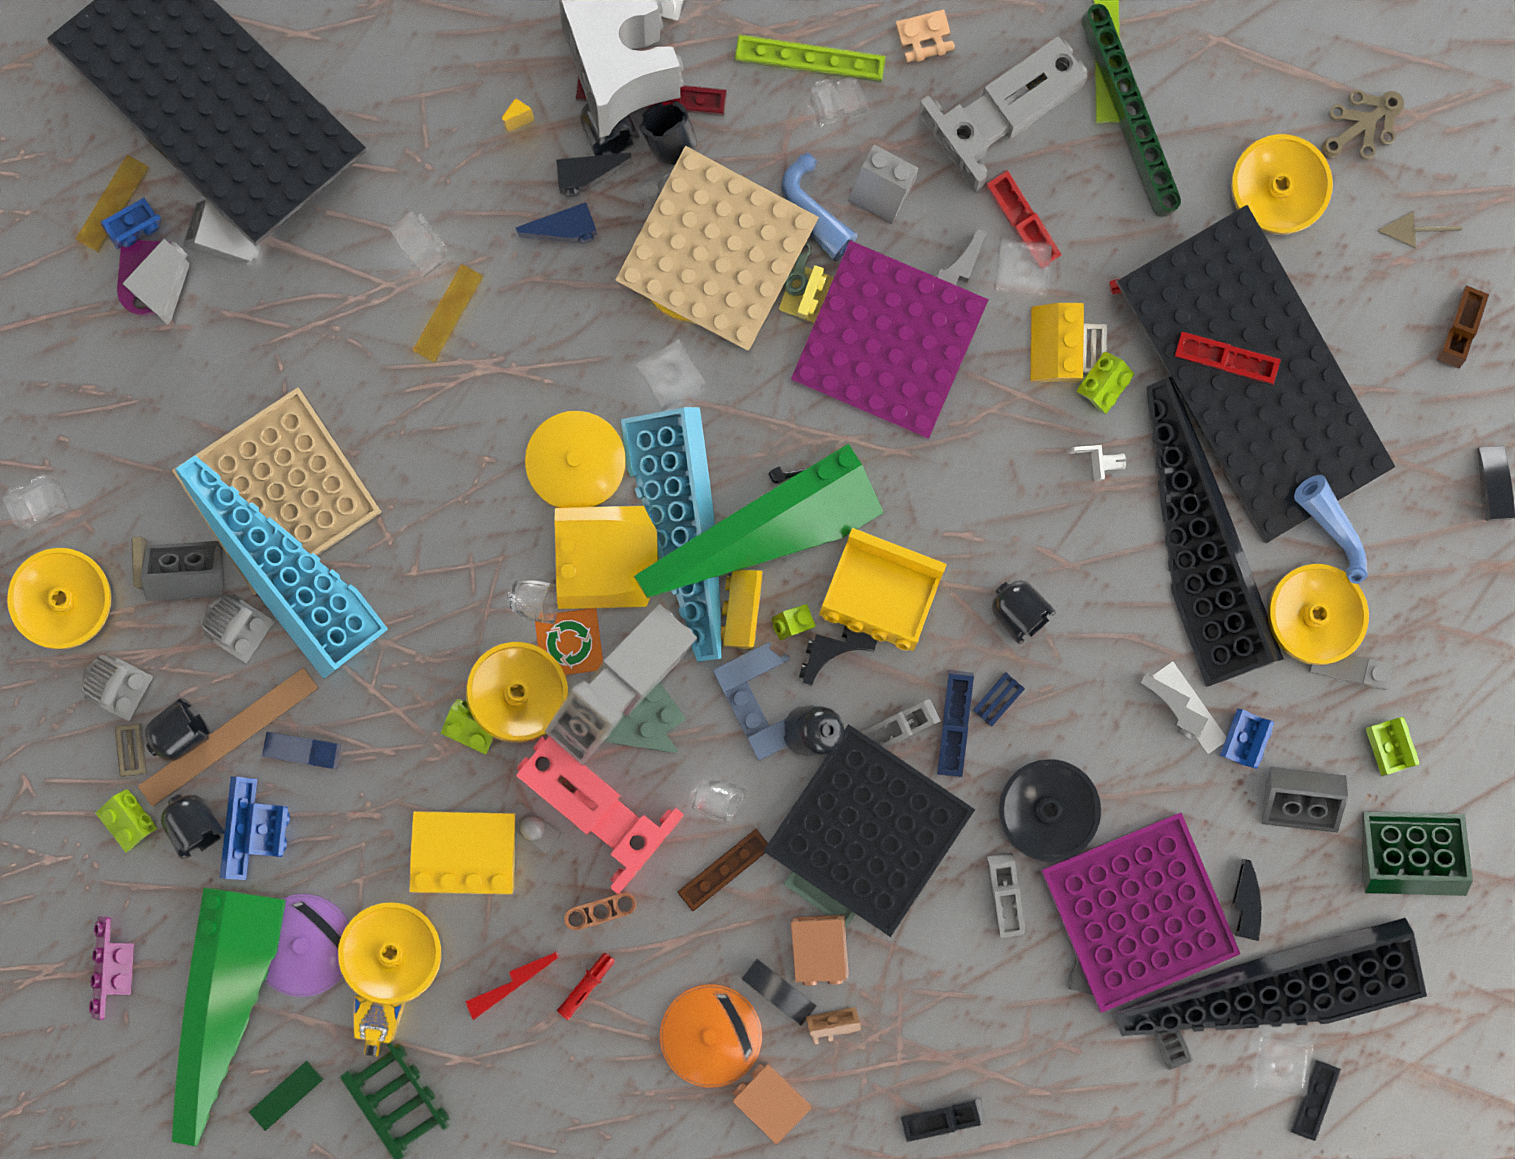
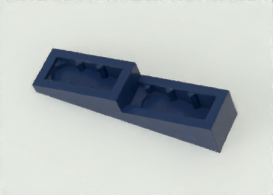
(955, 723)

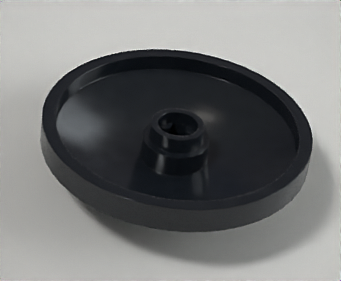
(1049, 810)

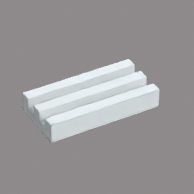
(1103, 327)

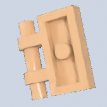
(922, 29)

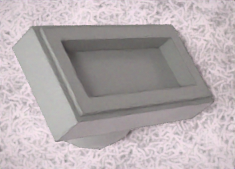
(535, 829)

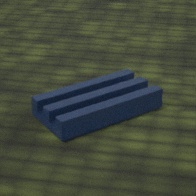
(1012, 683)

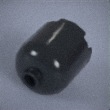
(668, 131)
(619, 138)
(1021, 609)
(813, 730)
(176, 731)
(190, 824)

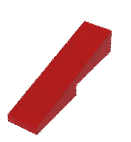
(1018, 211)
(1228, 358)
(519, 976)

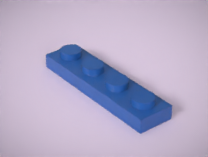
(234, 860)

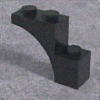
(826, 648)

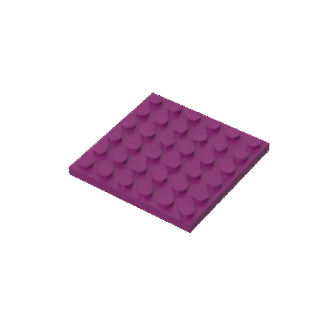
(889, 339)
(1140, 912)

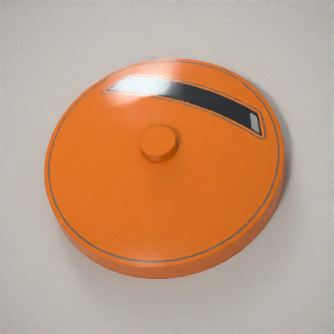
(710, 1035)

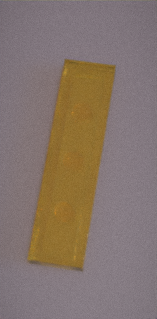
(113, 200)
(448, 313)

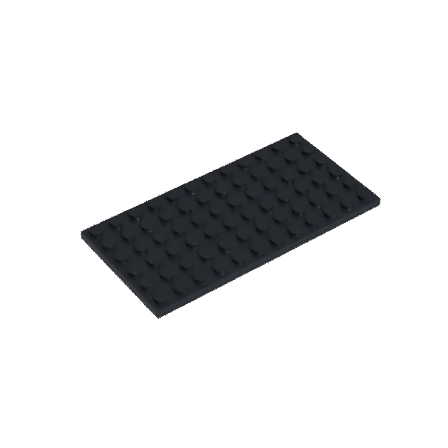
(211, 105)
(1263, 434)

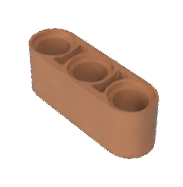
(590, 919)

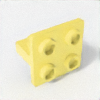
(809, 304)

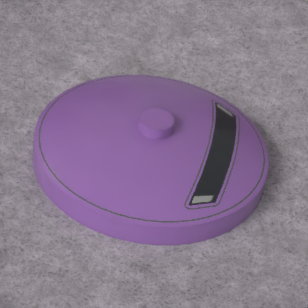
(307, 947)

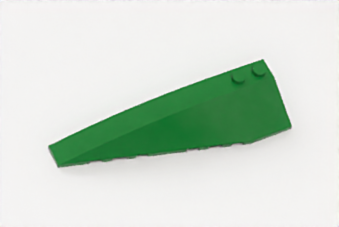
(797, 515)
(228, 963)

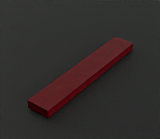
(694, 99)

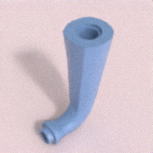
(828, 230)
(1320, 502)

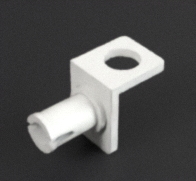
(1099, 461)

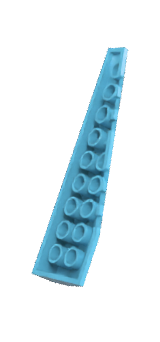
(674, 485)
(306, 598)

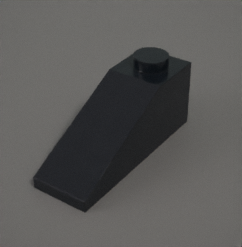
(583, 173)

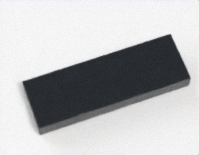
(1315, 1104)

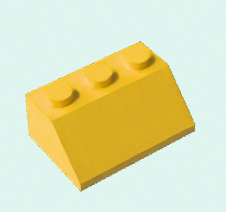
(1057, 342)
(741, 609)

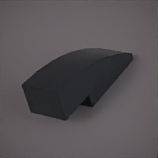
(1496, 484)
(1248, 902)
(778, 992)
(943, 1119)

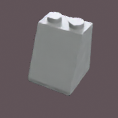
(883, 184)
(216, 235)
(160, 279)

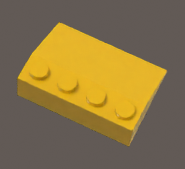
(463, 852)

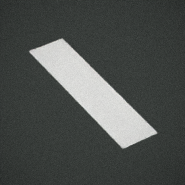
(1211, 735)

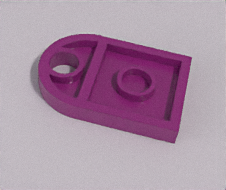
(129, 260)

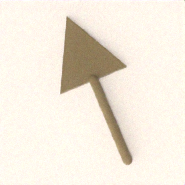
(1405, 229)

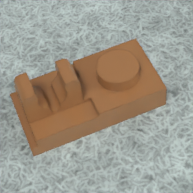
(834, 1022)

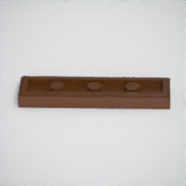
(723, 870)

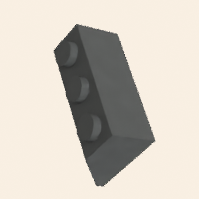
(183, 571)
(1304, 799)

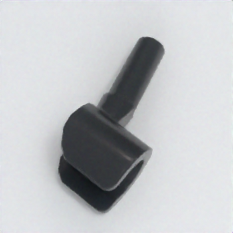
(778, 475)

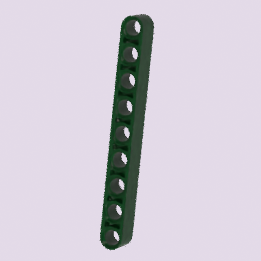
(1133, 98)

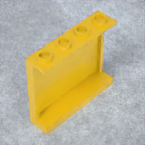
(882, 590)

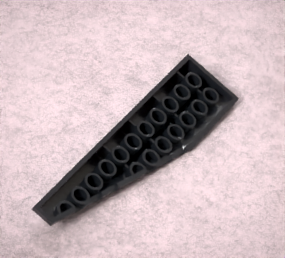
(1205, 554)
(1297, 986)

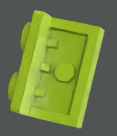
(1106, 381)
(464, 729)
(1392, 746)
(126, 820)

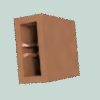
(820, 949)
(771, 1102)

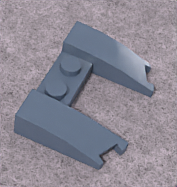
(733, 681)

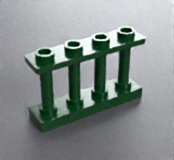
(368, 1102)

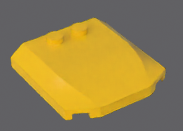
(600, 554)

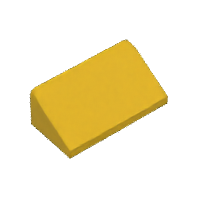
(517, 115)

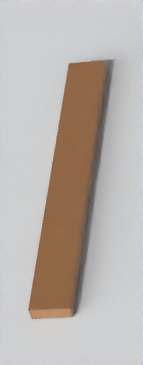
(229, 737)

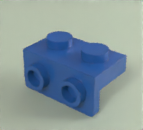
(131, 223)
(1247, 739)
(267, 830)

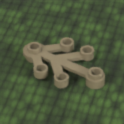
(1365, 121)

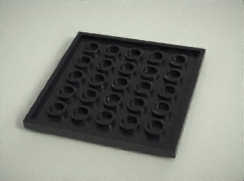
(869, 830)

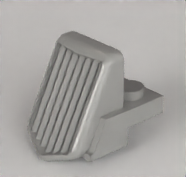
(235, 626)
(114, 685)

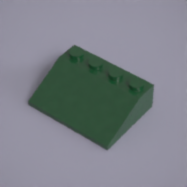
(1416, 854)

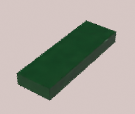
(286, 1095)

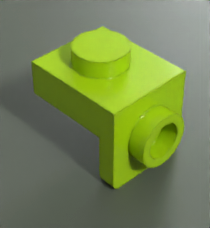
(793, 622)

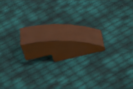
(1463, 327)

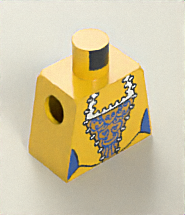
(375, 1023)

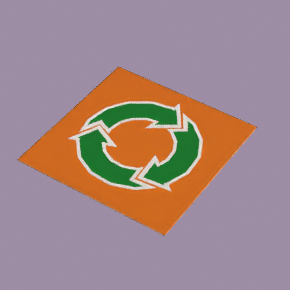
(573, 640)

